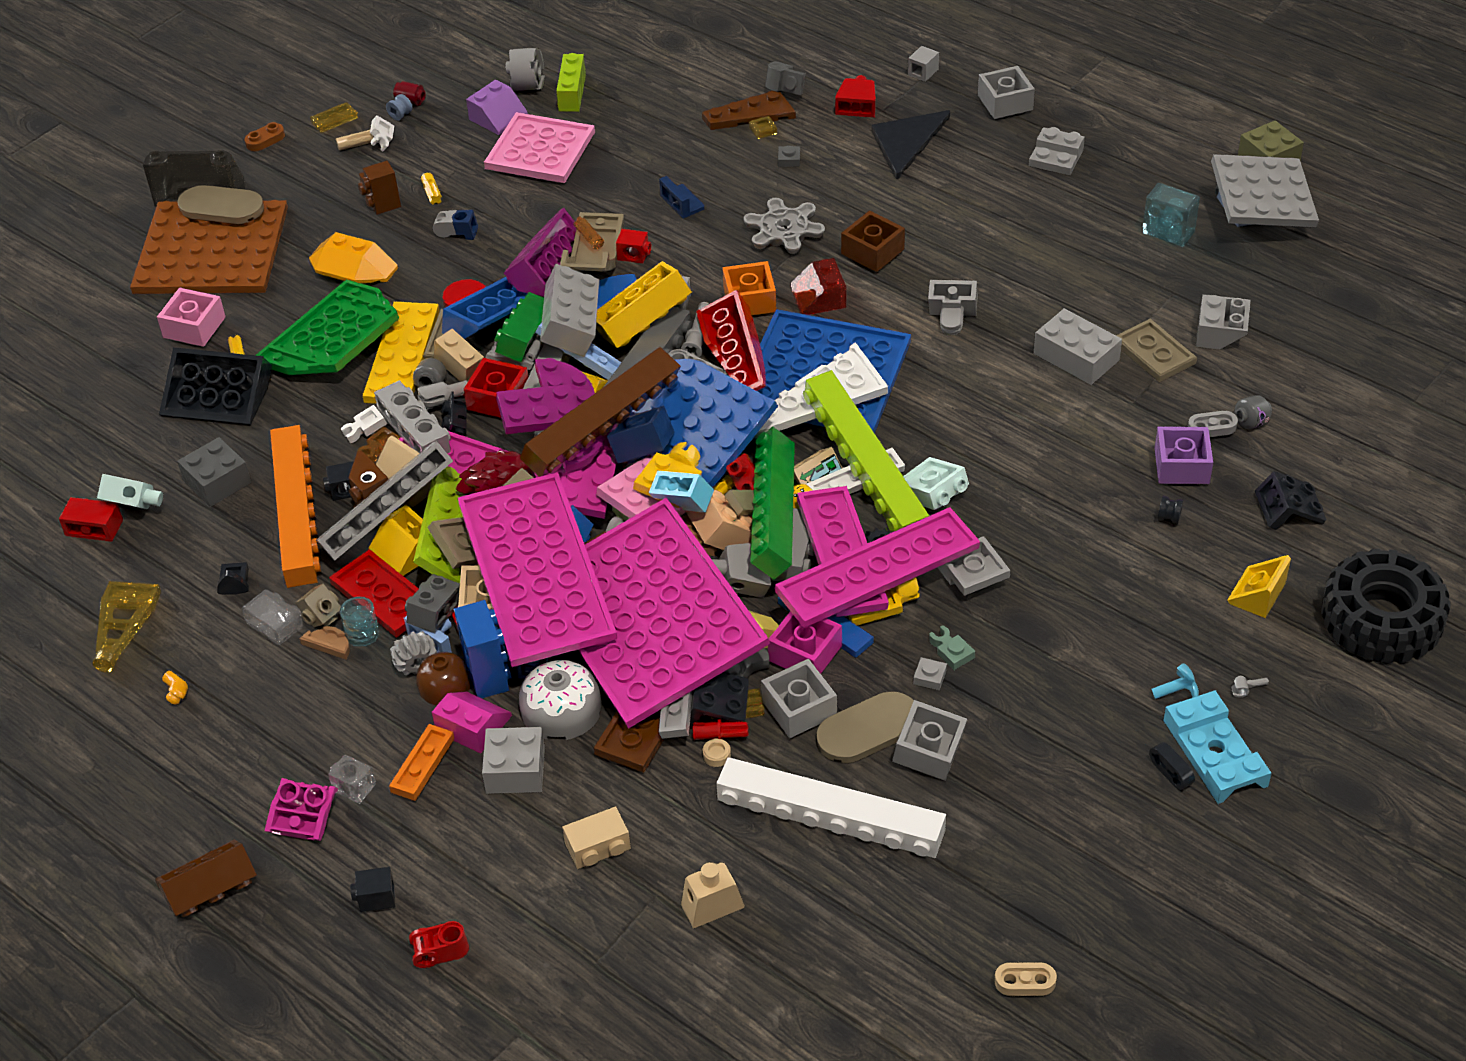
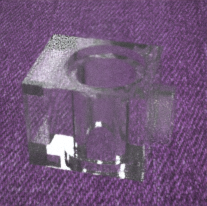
(352, 778)

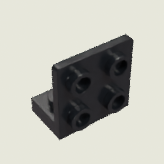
(1284, 495)
(720, 698)

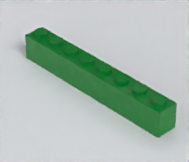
(773, 503)

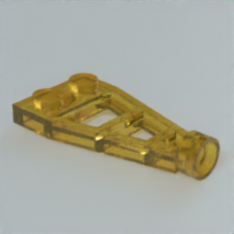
(127, 596)

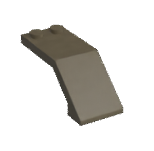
(589, 259)

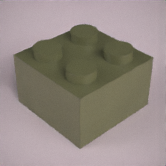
(1270, 141)

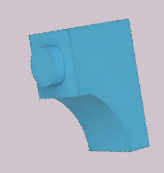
(683, 489)

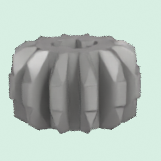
(411, 651)

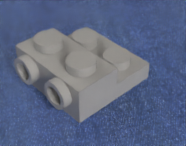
(1057, 150)
(976, 569)

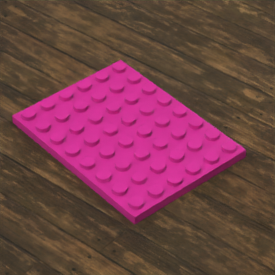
(670, 614)

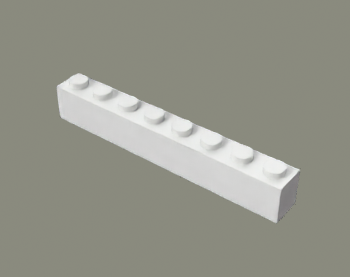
(831, 807)

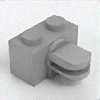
(952, 301)

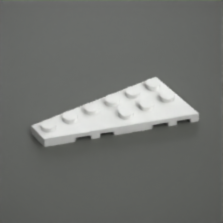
(853, 372)

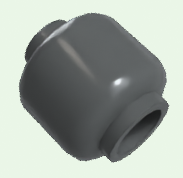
(429, 372)

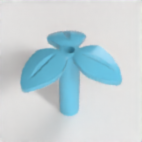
(1186, 681)

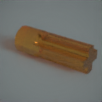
(588, 233)

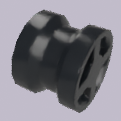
(1170, 510)

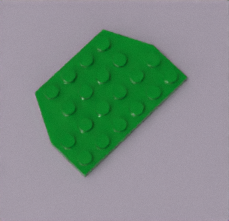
(332, 331)

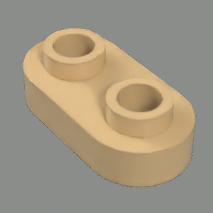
(1024, 978)

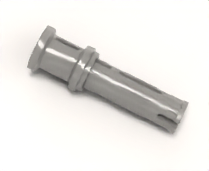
(694, 336)

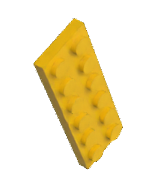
(402, 347)

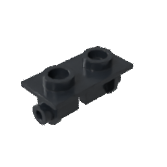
(455, 415)

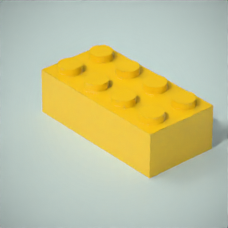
(641, 304)

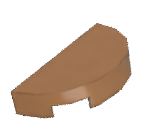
(327, 640)

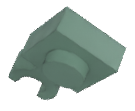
(952, 650)

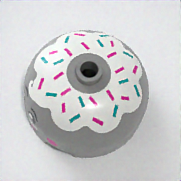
(560, 699)

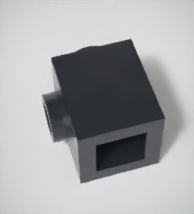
(373, 889)

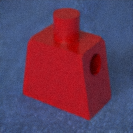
(856, 97)

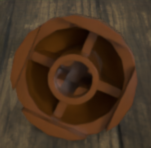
(441, 675)

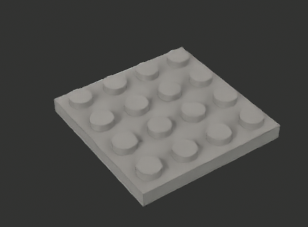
(1264, 191)

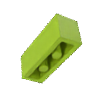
(571, 82)

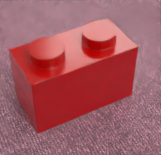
(91, 519)

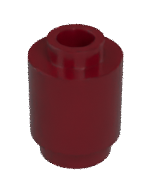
(412, 91)

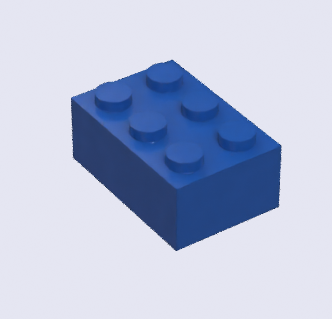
(483, 648)

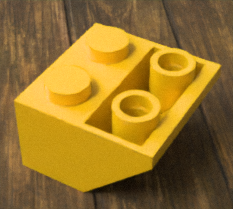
(398, 539)

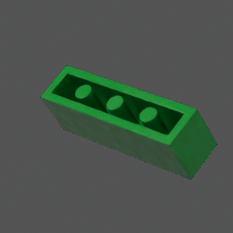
(520, 328)

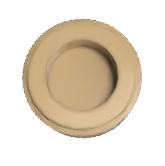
(716, 752)

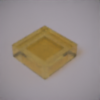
(763, 127)

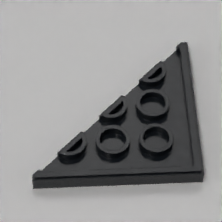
(907, 137)

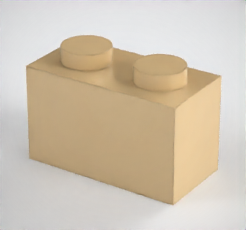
(457, 355)
(596, 837)

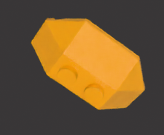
(352, 259)

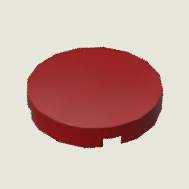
(460, 290)

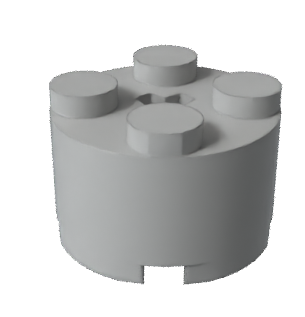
(525, 69)

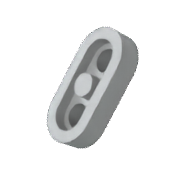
(1218, 422)

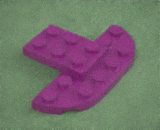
(538, 408)

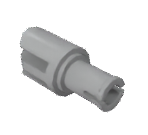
(435, 394)

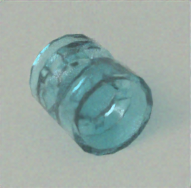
(359, 621)

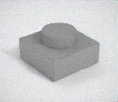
(930, 673)

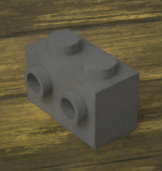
(432, 603)

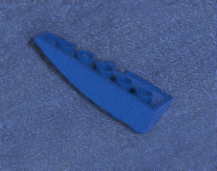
(481, 308)

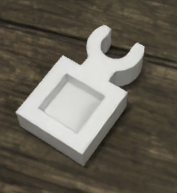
(382, 132)
(365, 422)

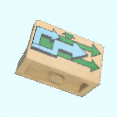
(816, 466)

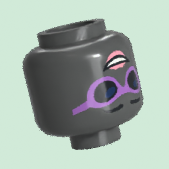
(1253, 412)

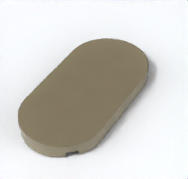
(220, 204)
(864, 727)

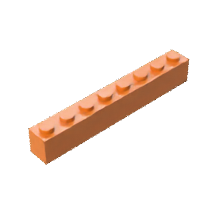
(294, 506)

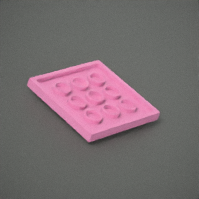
(539, 147)

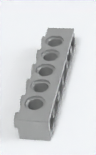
(384, 500)

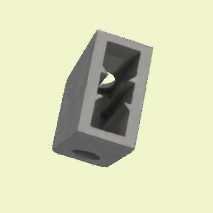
(740, 573)

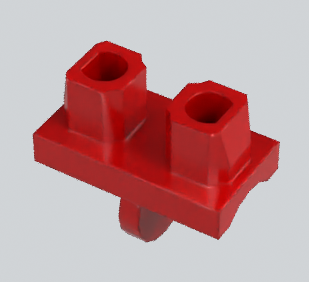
(742, 472)

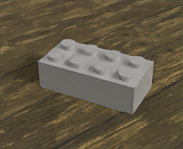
(569, 310)

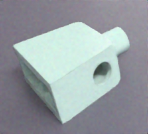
(128, 492)

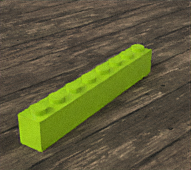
(863, 451)

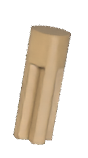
(354, 140)

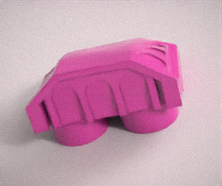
(300, 810)

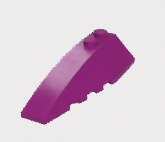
(537, 259)

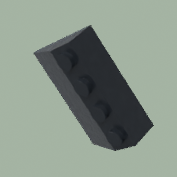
(214, 386)

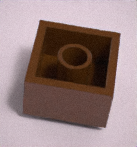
(873, 241)

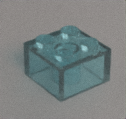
(1170, 214)

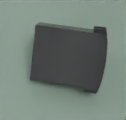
(233, 579)

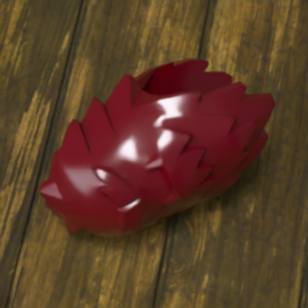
(491, 472)

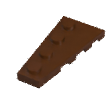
(755, 107)

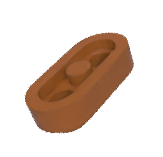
(264, 136)

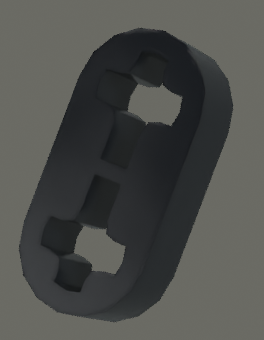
(1172, 766)

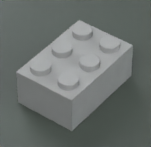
(1077, 346)

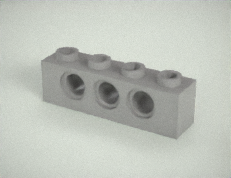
(410, 417)

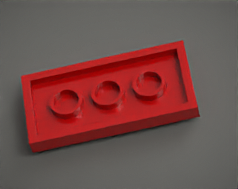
(383, 585)

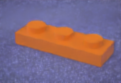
(421, 762)

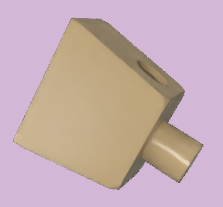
(710, 894)

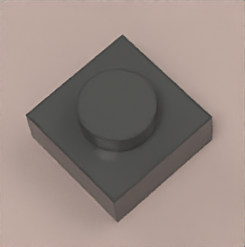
(789, 156)

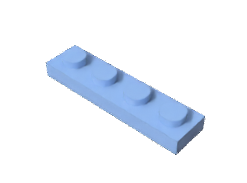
(595, 359)

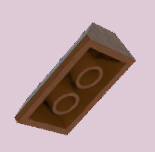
(206, 878)

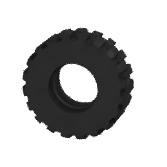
(1380, 633)

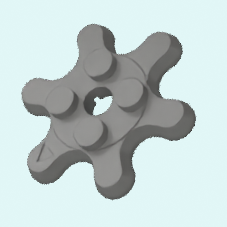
(779, 215)

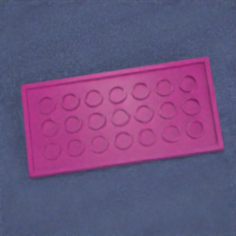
(536, 569)

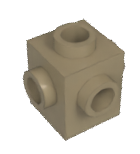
(319, 606)

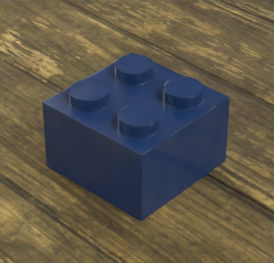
(641, 435)

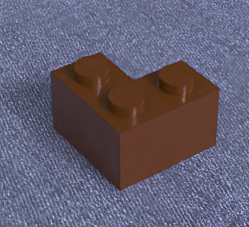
(379, 187)

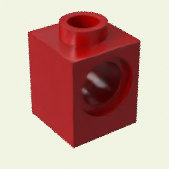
(633, 246)

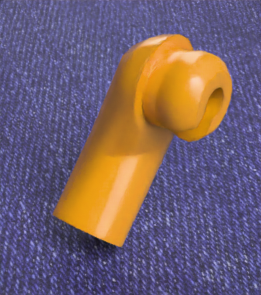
(177, 687)

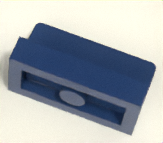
(680, 198)

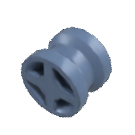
(399, 107)

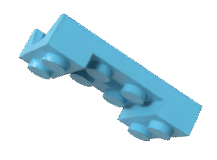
(1205, 724)

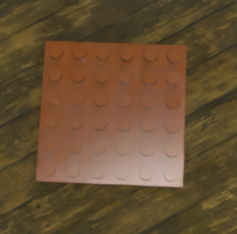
(208, 253)

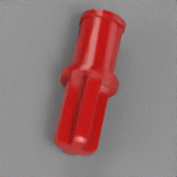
(719, 730)

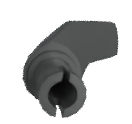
(753, 663)

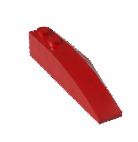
(733, 339)

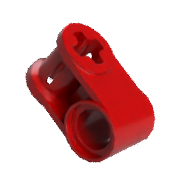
(437, 944)

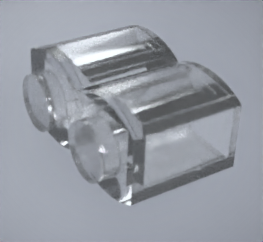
(273, 616)

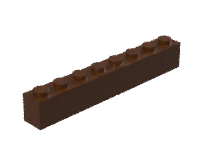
(600, 412)

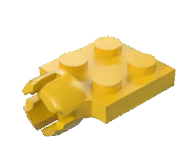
(676, 461)
(896, 596)

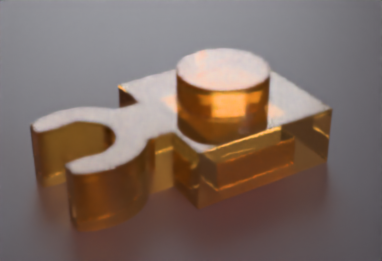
(377, 442)

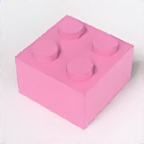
(191, 317)

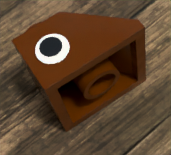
(364, 478)

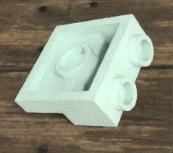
(936, 482)

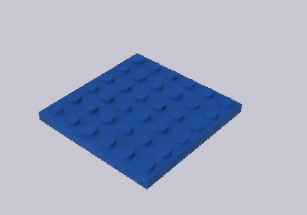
(801, 343)

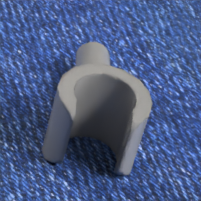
(1242, 686)

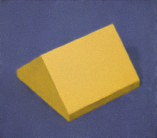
(1260, 586)

